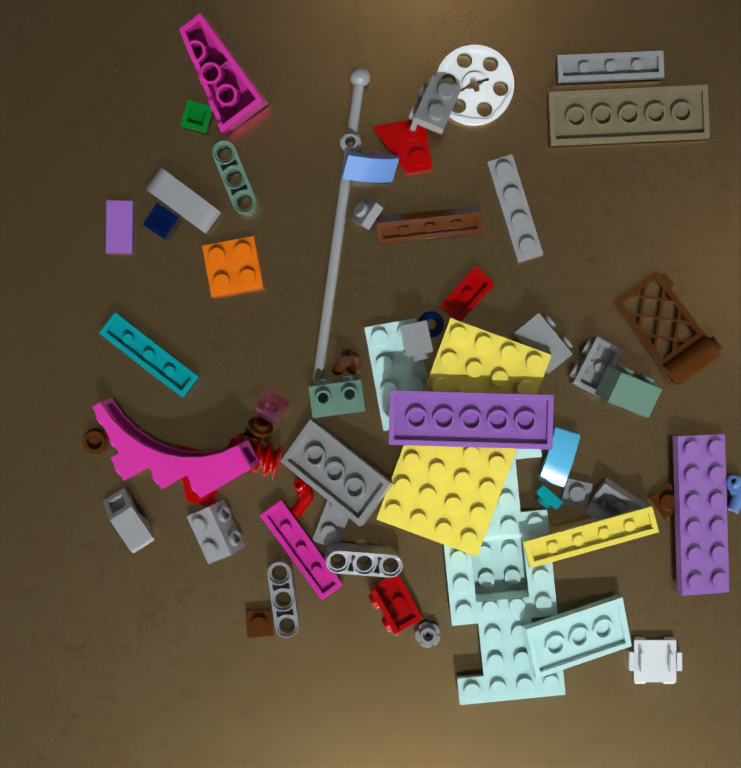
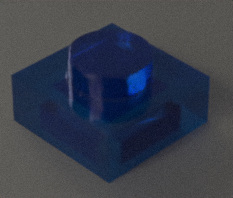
(161, 221)

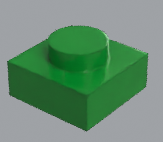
(196, 116)

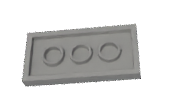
(336, 472)

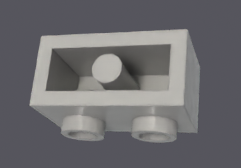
(539, 334)

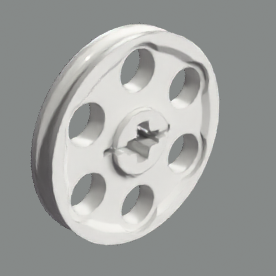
(485, 91)

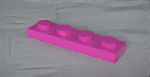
(301, 549)

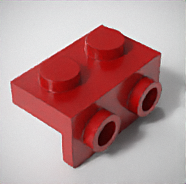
(395, 603)

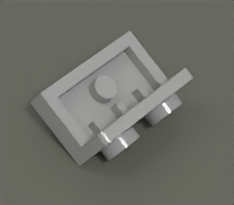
(436, 105)
(596, 358)
(612, 500)
(216, 531)

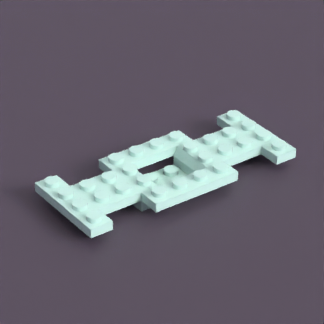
(495, 596)

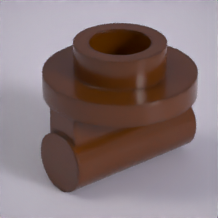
(349, 361)
(259, 429)

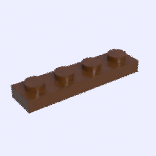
(429, 224)

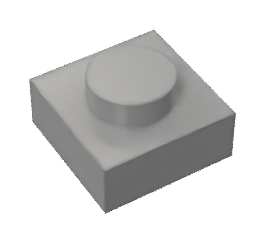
(366, 213)
(576, 493)

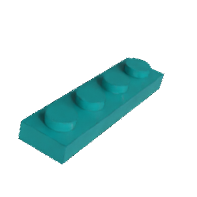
(149, 355)

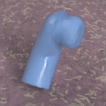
(734, 486)

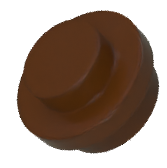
(95, 441)

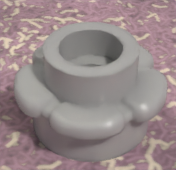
(425, 641)

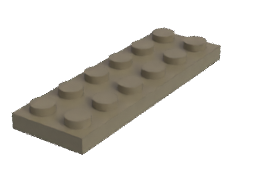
(628, 115)

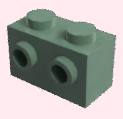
(628, 391)
(336, 397)

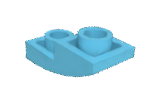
(561, 457)

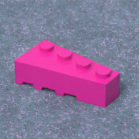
(225, 81)

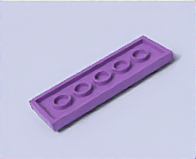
(471, 419)
(701, 514)

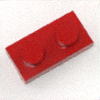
(467, 294)

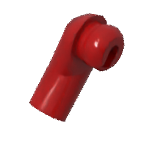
(304, 495)

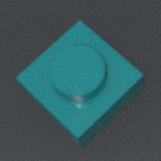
(547, 498)

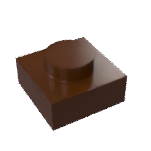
(664, 501)
(259, 623)

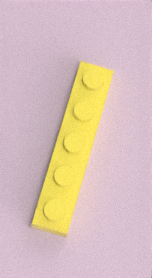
(590, 536)

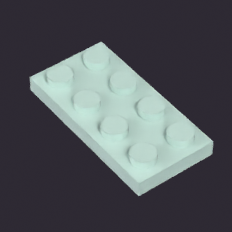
(390, 365)
(577, 636)

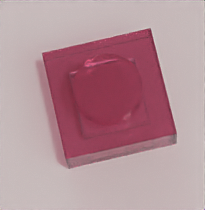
(271, 407)

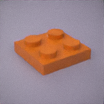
(232, 266)

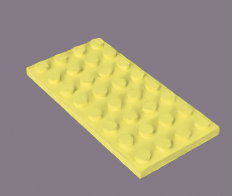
(454, 490)

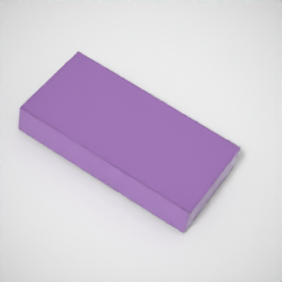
(119, 227)

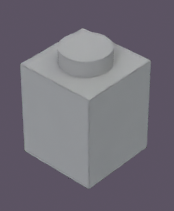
(416, 340)

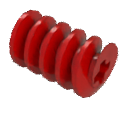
(268, 459)

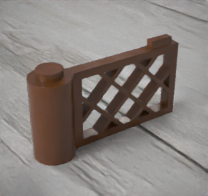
(687, 358)

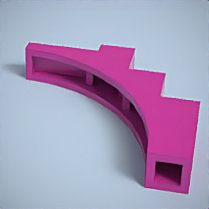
(168, 464)

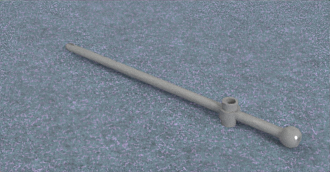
(359, 78)

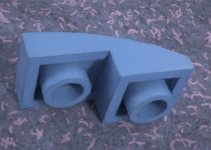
(370, 168)

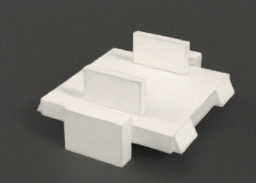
(654, 660)

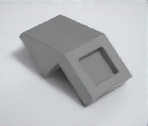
(128, 521)

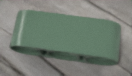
(231, 166)

